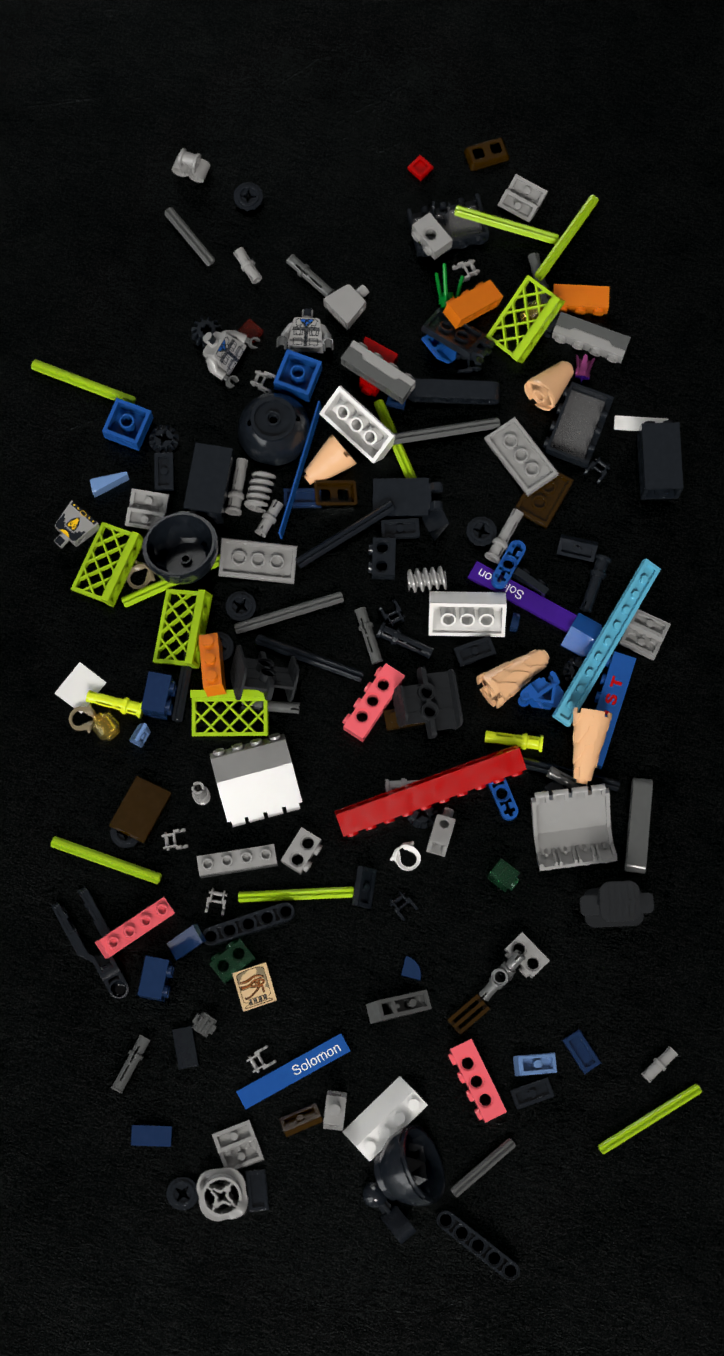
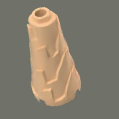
(511, 676)
(588, 740)

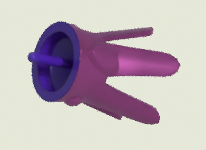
(583, 368)

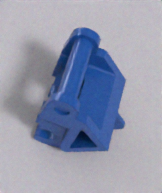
(542, 693)

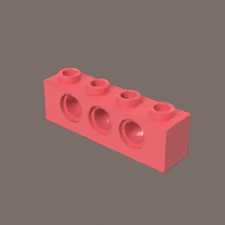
(383, 674)
(134, 927)
(495, 1107)

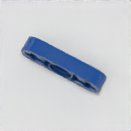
(508, 557)
(512, 805)

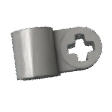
(191, 165)

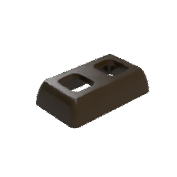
(490, 158)
(333, 487)

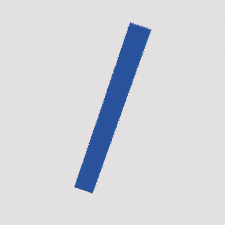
(300, 470)

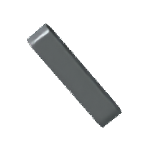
(638, 825)

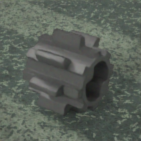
(204, 1024)

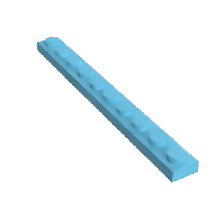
(606, 642)

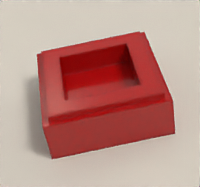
(420, 167)

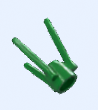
(445, 296)

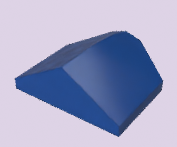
(439, 350)
(582, 635)

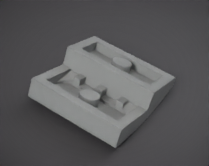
(522, 198)
(146, 508)
(645, 634)
(238, 1146)

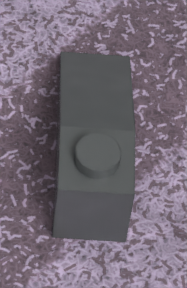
(398, 1006)

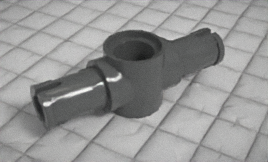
(508, 969)

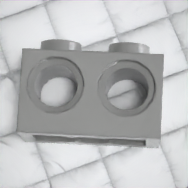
(296, 848)
(530, 952)

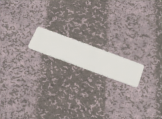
(633, 423)

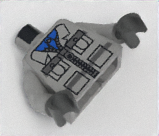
(306, 335)
(224, 351)

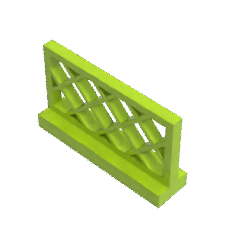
(535, 330)
(122, 566)
(198, 627)
(247, 695)

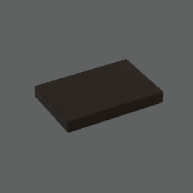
(544, 502)
(140, 809)

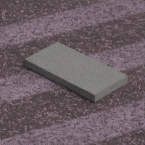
(521, 456)
(257, 560)

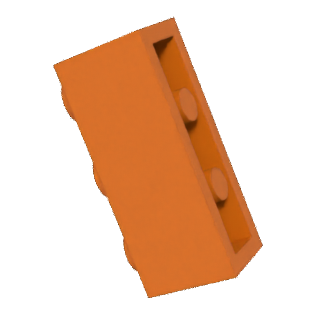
(583, 298)
(472, 303)
(212, 664)

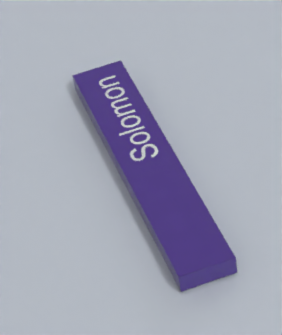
(524, 598)

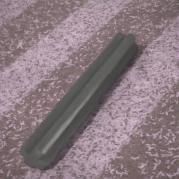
(189, 236)
(483, 1167)

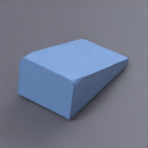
(105, 483)
(140, 735)
(535, 1064)

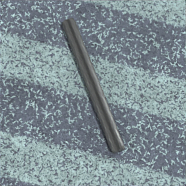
(447, 430)
(288, 612)

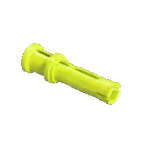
(124, 705)
(523, 741)

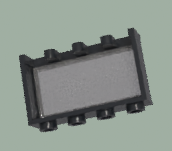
(461, 230)
(578, 424)

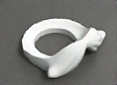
(397, 858)

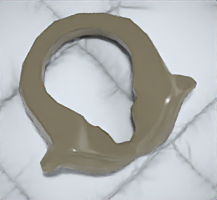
(137, 567)
(86, 726)

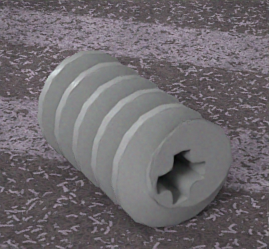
(258, 491)
(426, 579)

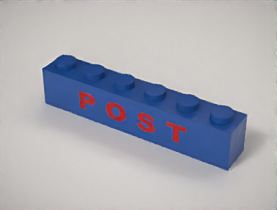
(613, 693)

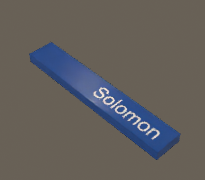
(293, 1071)

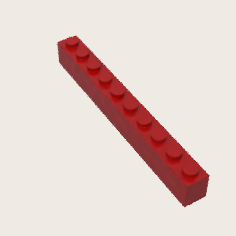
(430, 790)

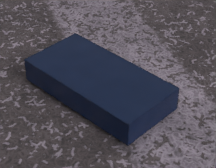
(304, 498)
(186, 941)
(581, 1051)
(151, 1136)

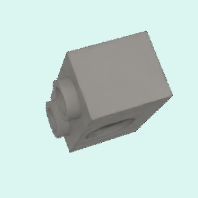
(429, 226)

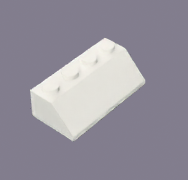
(358, 425)
(467, 614)
(384, 1117)

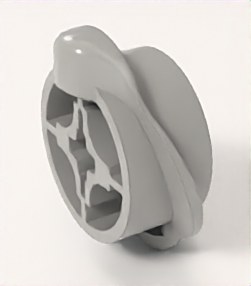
(232, 1177)

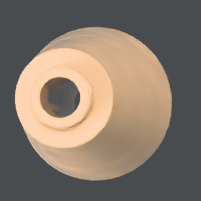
(549, 385)
(328, 461)

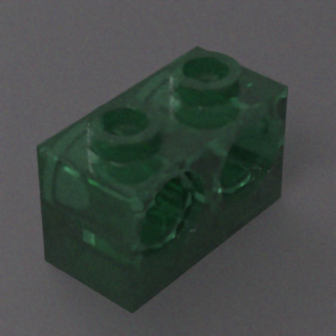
(504, 876)
(234, 964)

